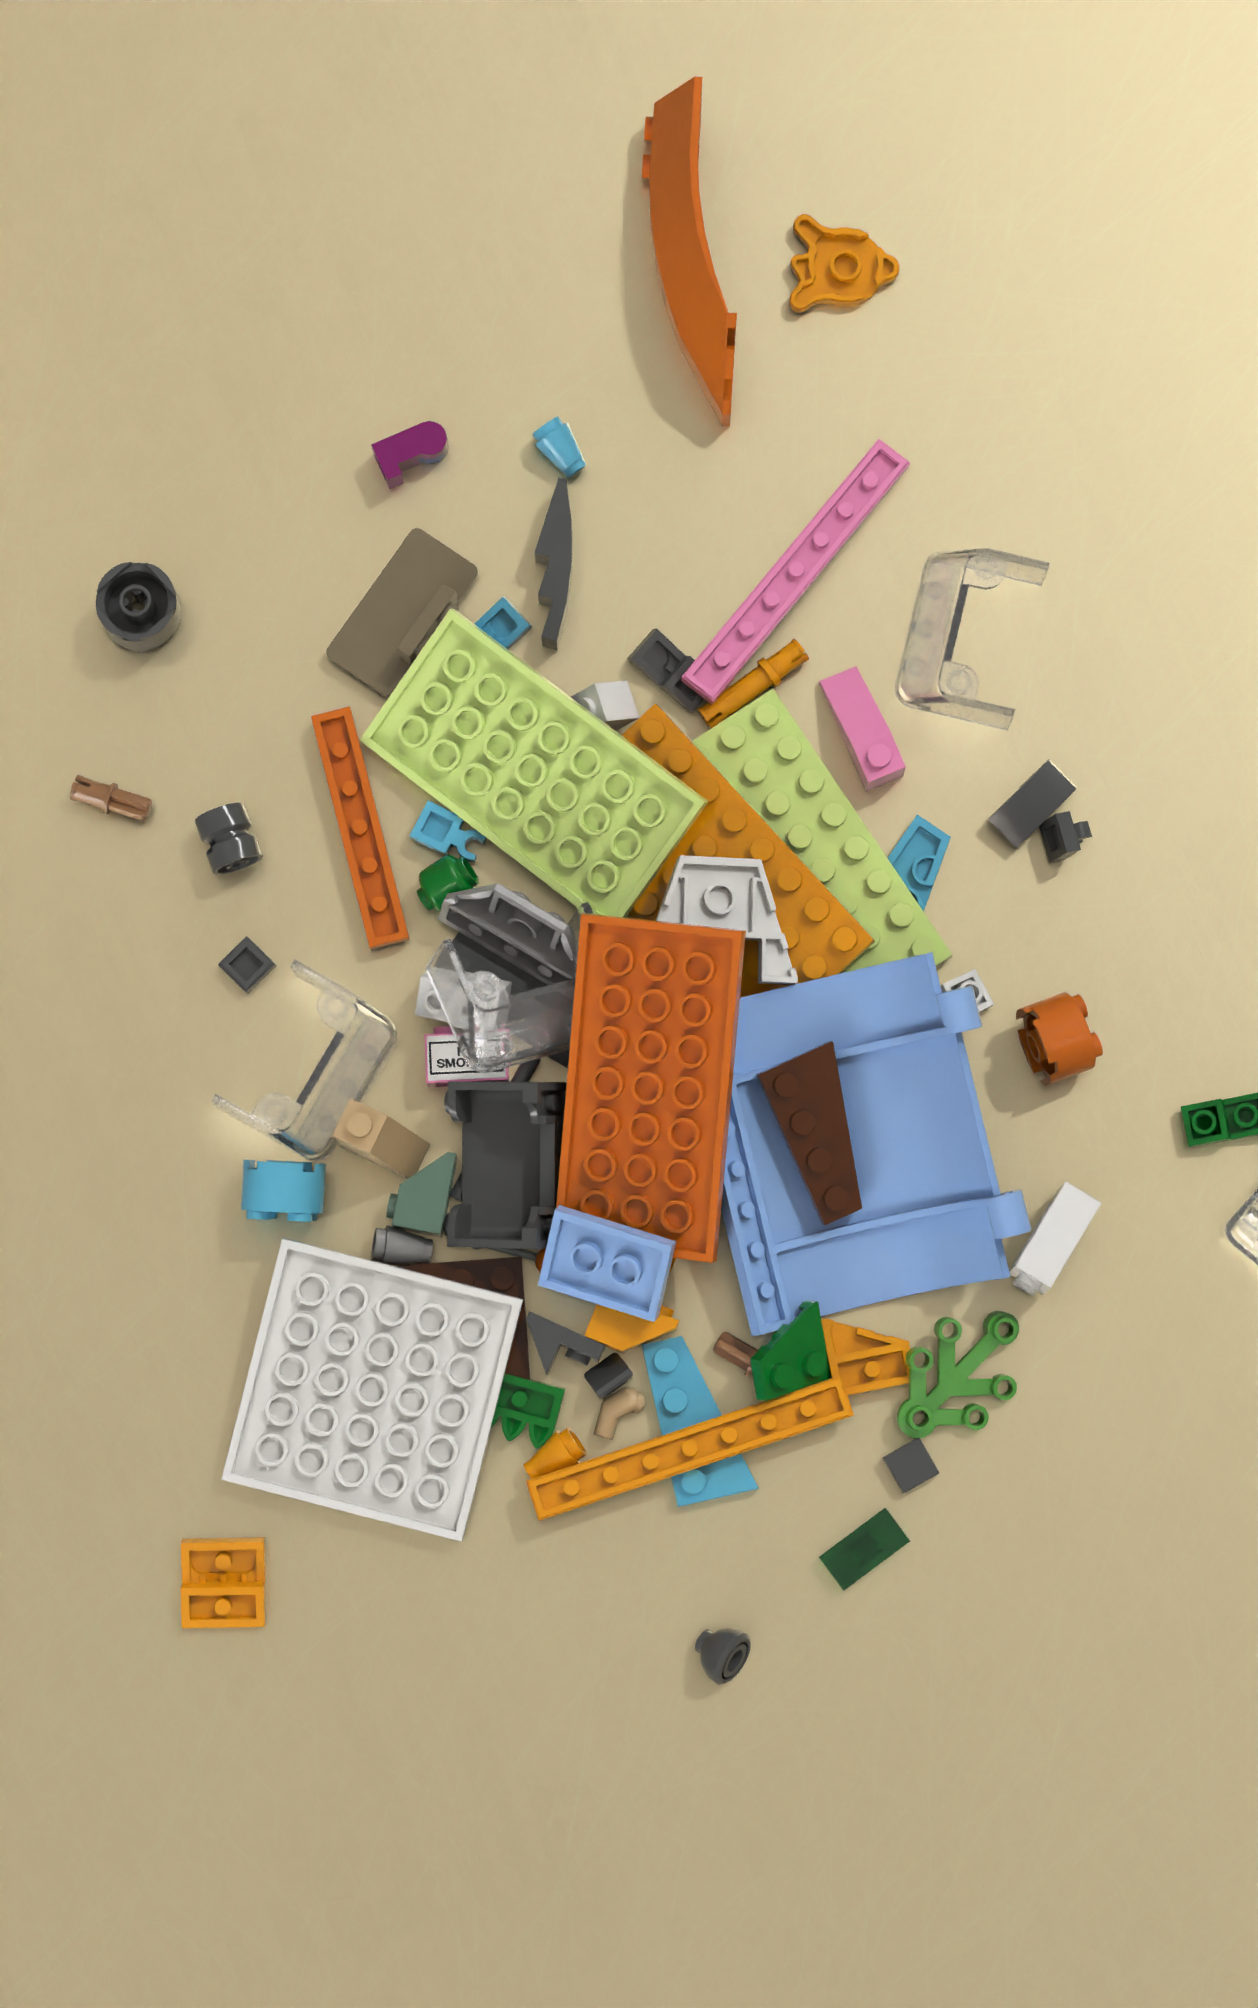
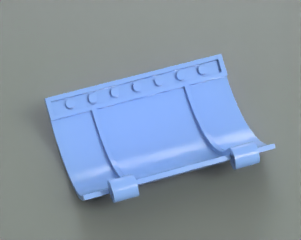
(915, 1139)

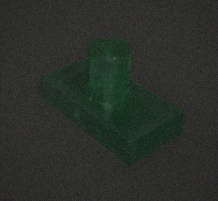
(864, 1549)

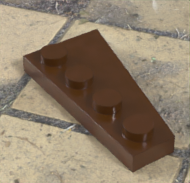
(813, 1121)

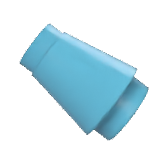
(559, 446)

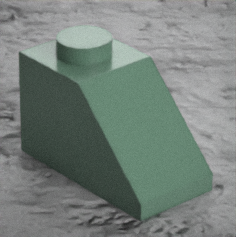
(424, 1198)

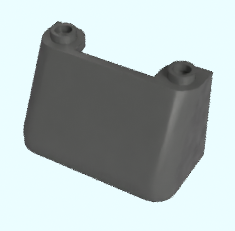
(506, 1162)

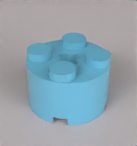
(283, 1188)

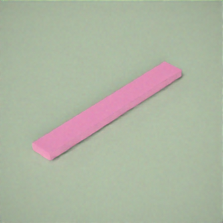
(795, 572)

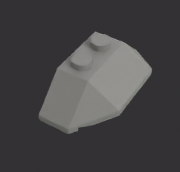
(514, 930)

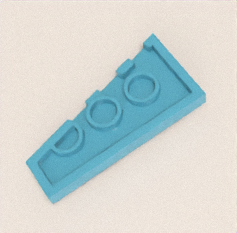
(919, 857)

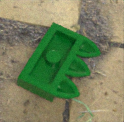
(528, 1402)

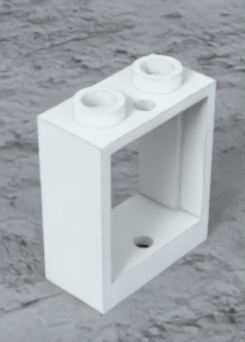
(1053, 1239)

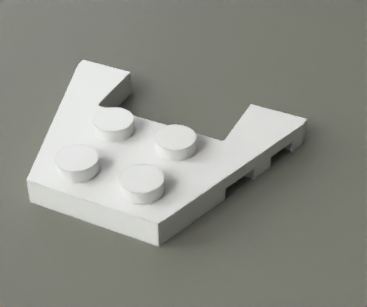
(730, 896)

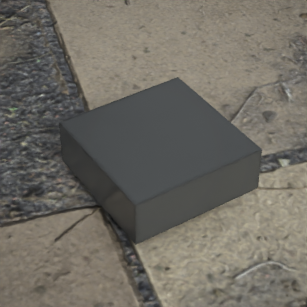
(247, 965)
(911, 1465)

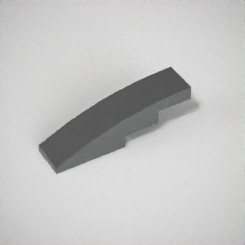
(555, 552)

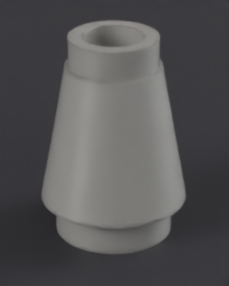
(400, 1247)

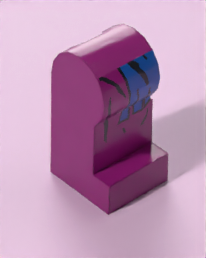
(408, 449)

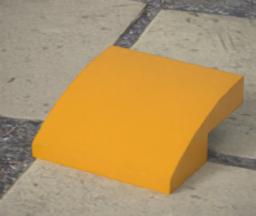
(223, 1582)

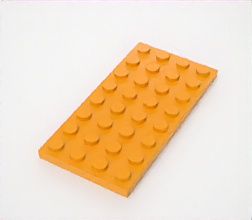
(816, 925)

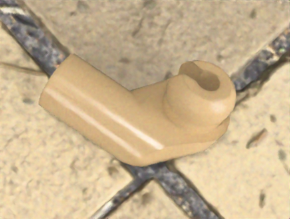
(616, 1406)

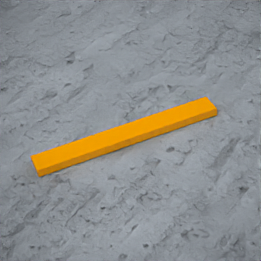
(689, 1448)

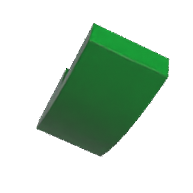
(1221, 1120)

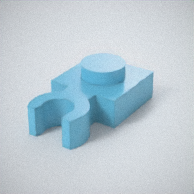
(441, 829)

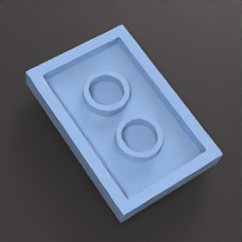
(606, 1263)

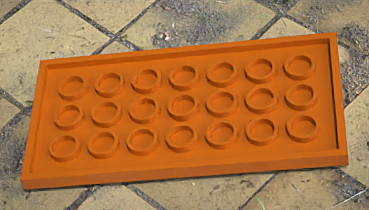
(652, 1077)

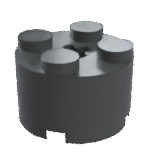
(147, 586)

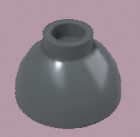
(723, 1653)

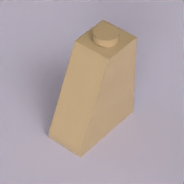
(380, 1139)

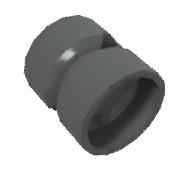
(229, 838)

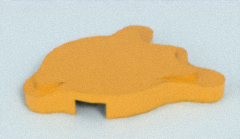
(839, 268)

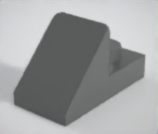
(551, 1336)

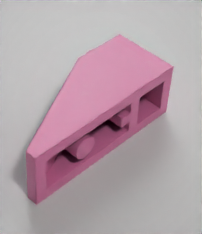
(863, 729)

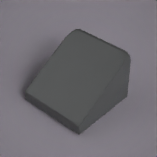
(608, 1375)

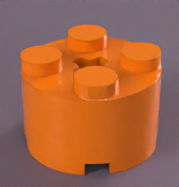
(1058, 1037)

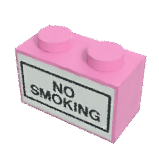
(447, 1064)

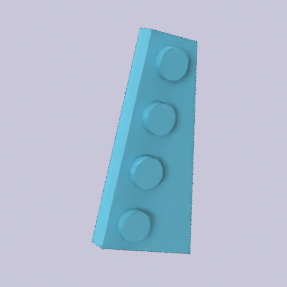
(684, 1401)

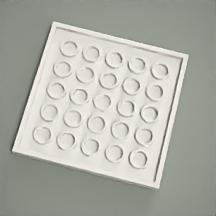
(372, 1389)

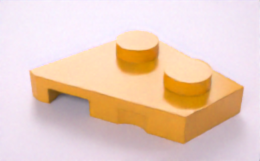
(865, 1358)

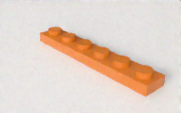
(360, 828)

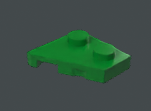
(793, 1356)

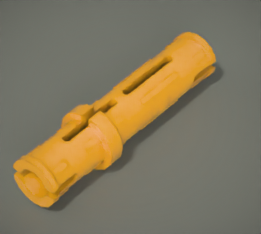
(765, 675)

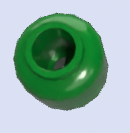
(445, 877)

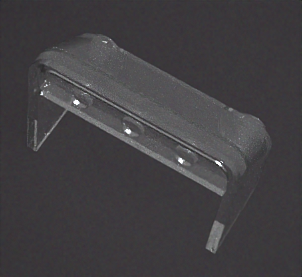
(926, 673)
(501, 1028)
(344, 1072)

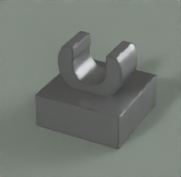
(1062, 836)

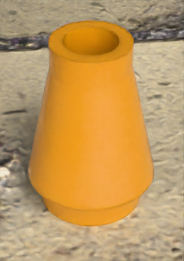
(558, 1452)

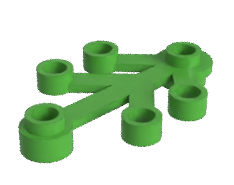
(953, 1378)

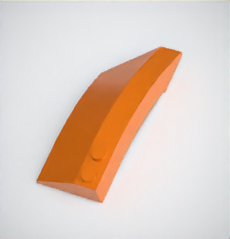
(681, 247)

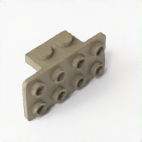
(401, 611)

